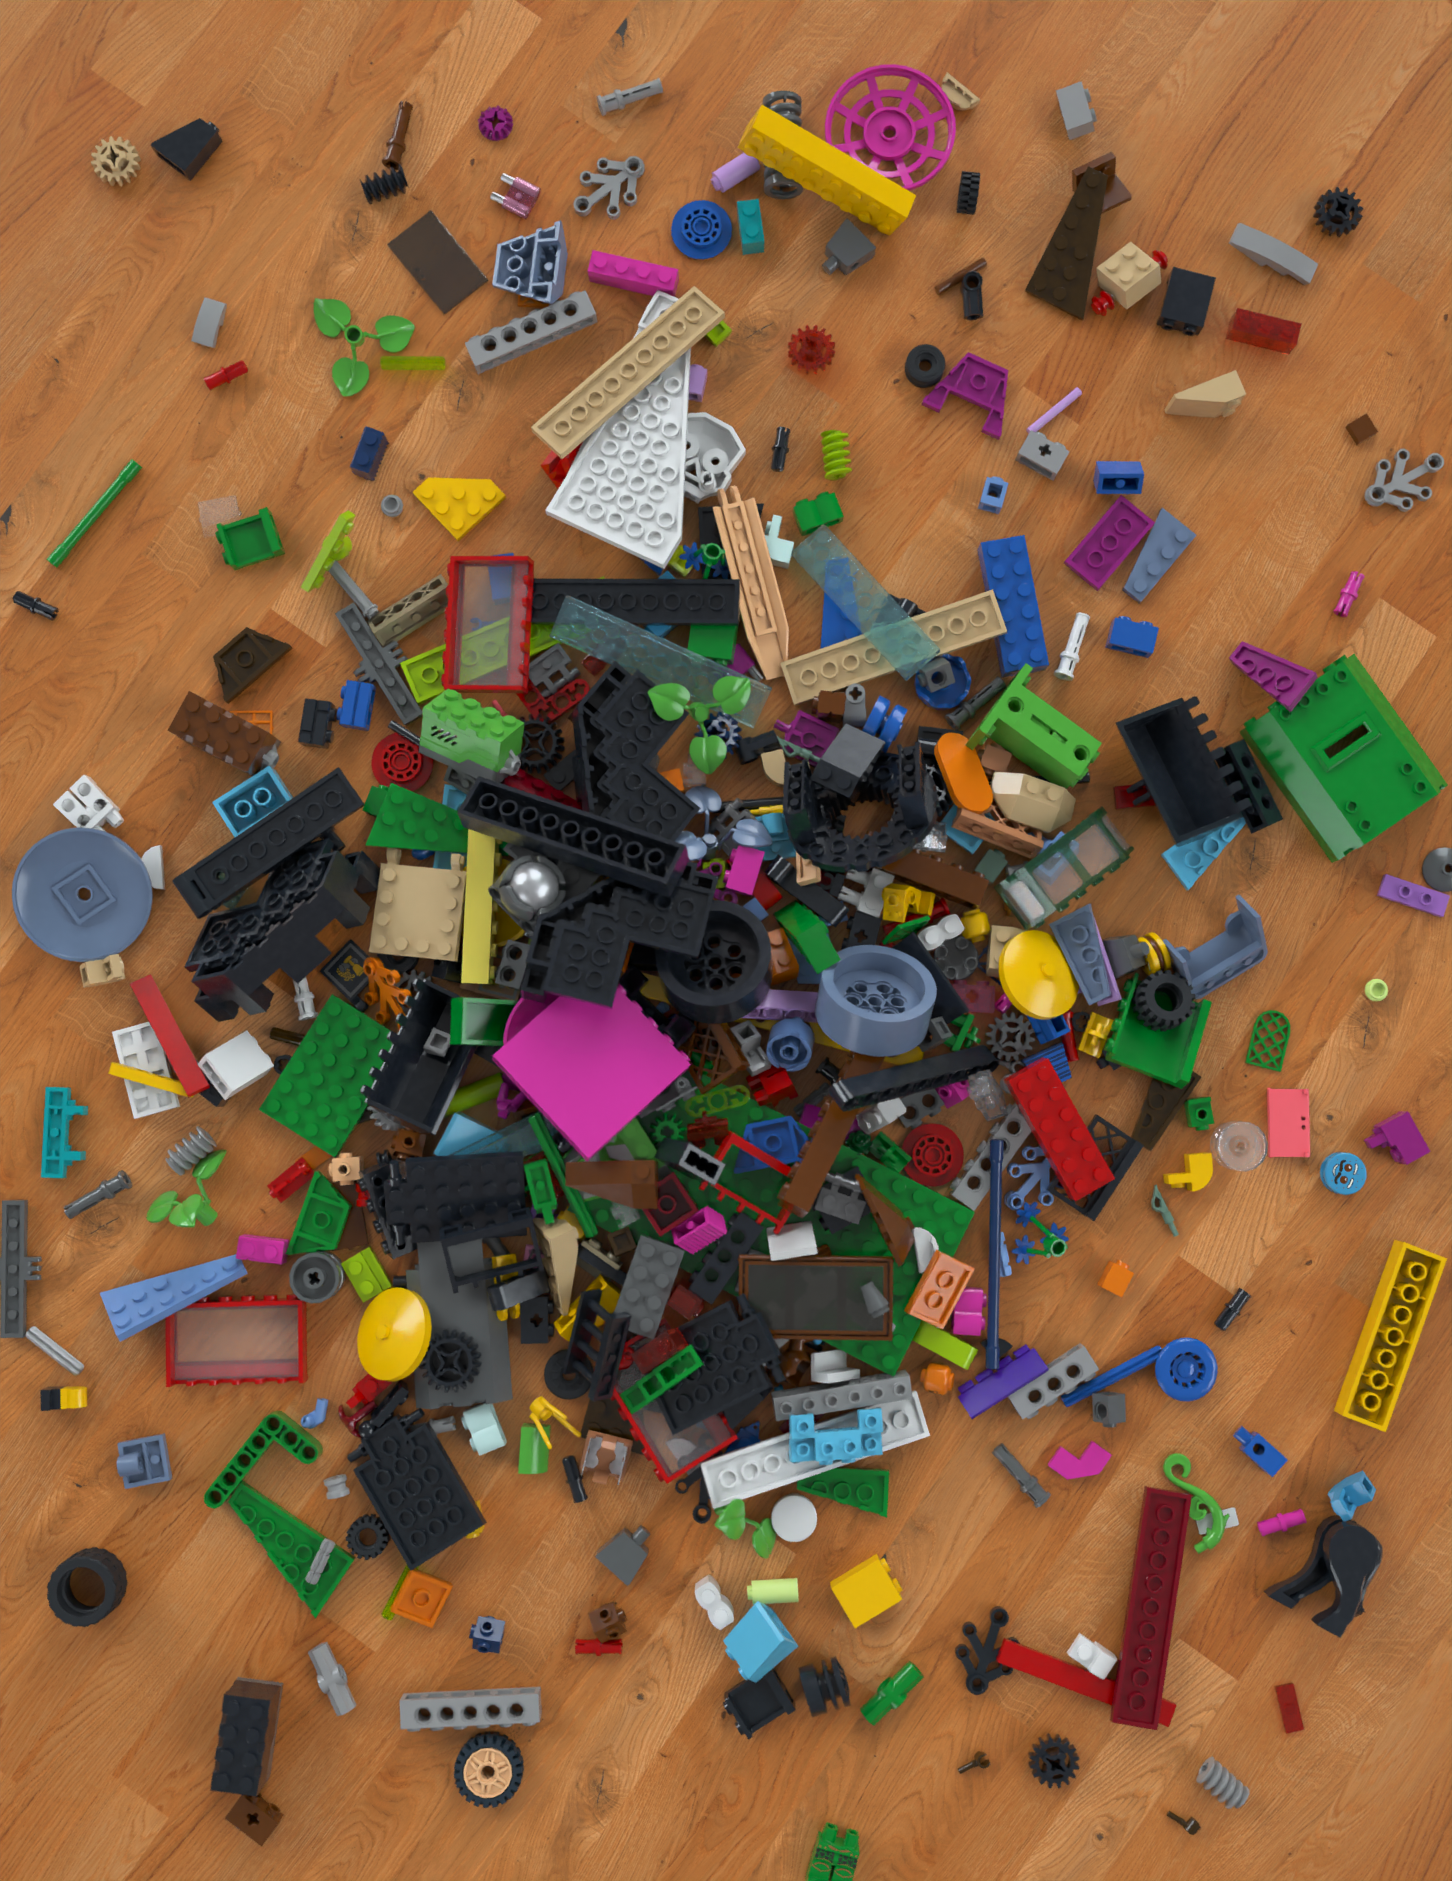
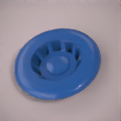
(701, 228)
(1185, 1369)

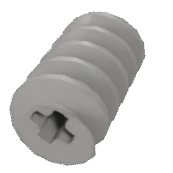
(190, 1151)
(1222, 1783)

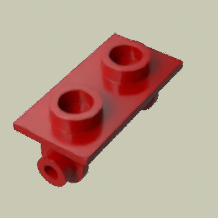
(291, 1180)

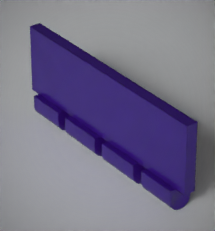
(1001, 1384)

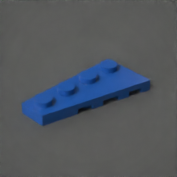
(835, 624)

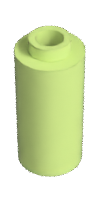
(773, 1591)

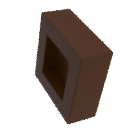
(1361, 429)

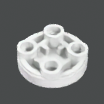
(794, 1517)

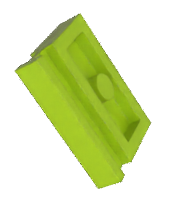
(366, 1274)

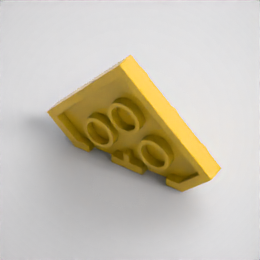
(459, 502)

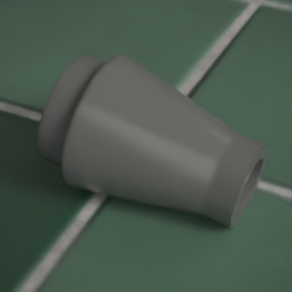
(874, 1300)

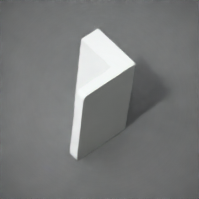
(831, 1367)

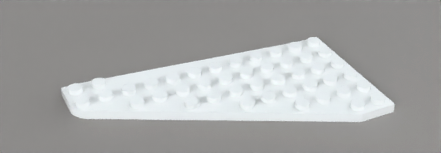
(632, 468)

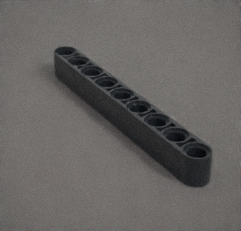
(911, 1078)

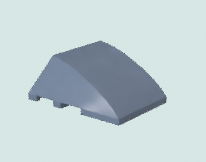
(533, 264)

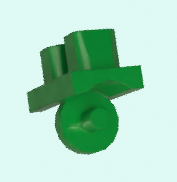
(964, 1023)
(889, 1152)

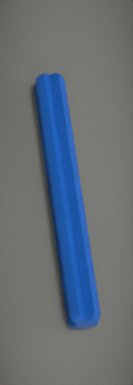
(1111, 1376)

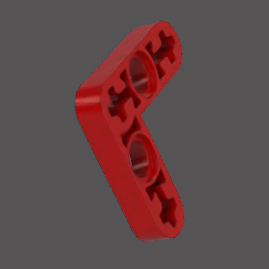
(542, 704)

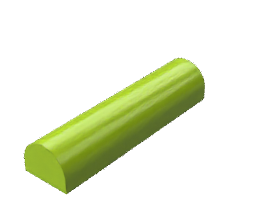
(475, 1094)

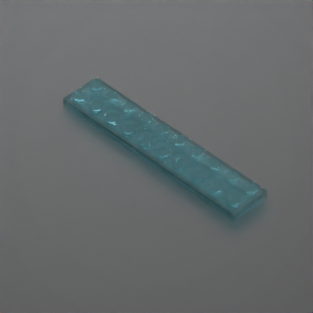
(655, 657)

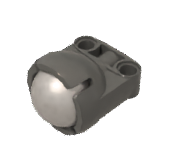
(529, 890)

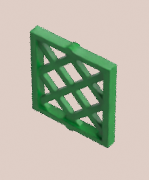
(903, 930)

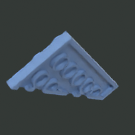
(151, 1300)

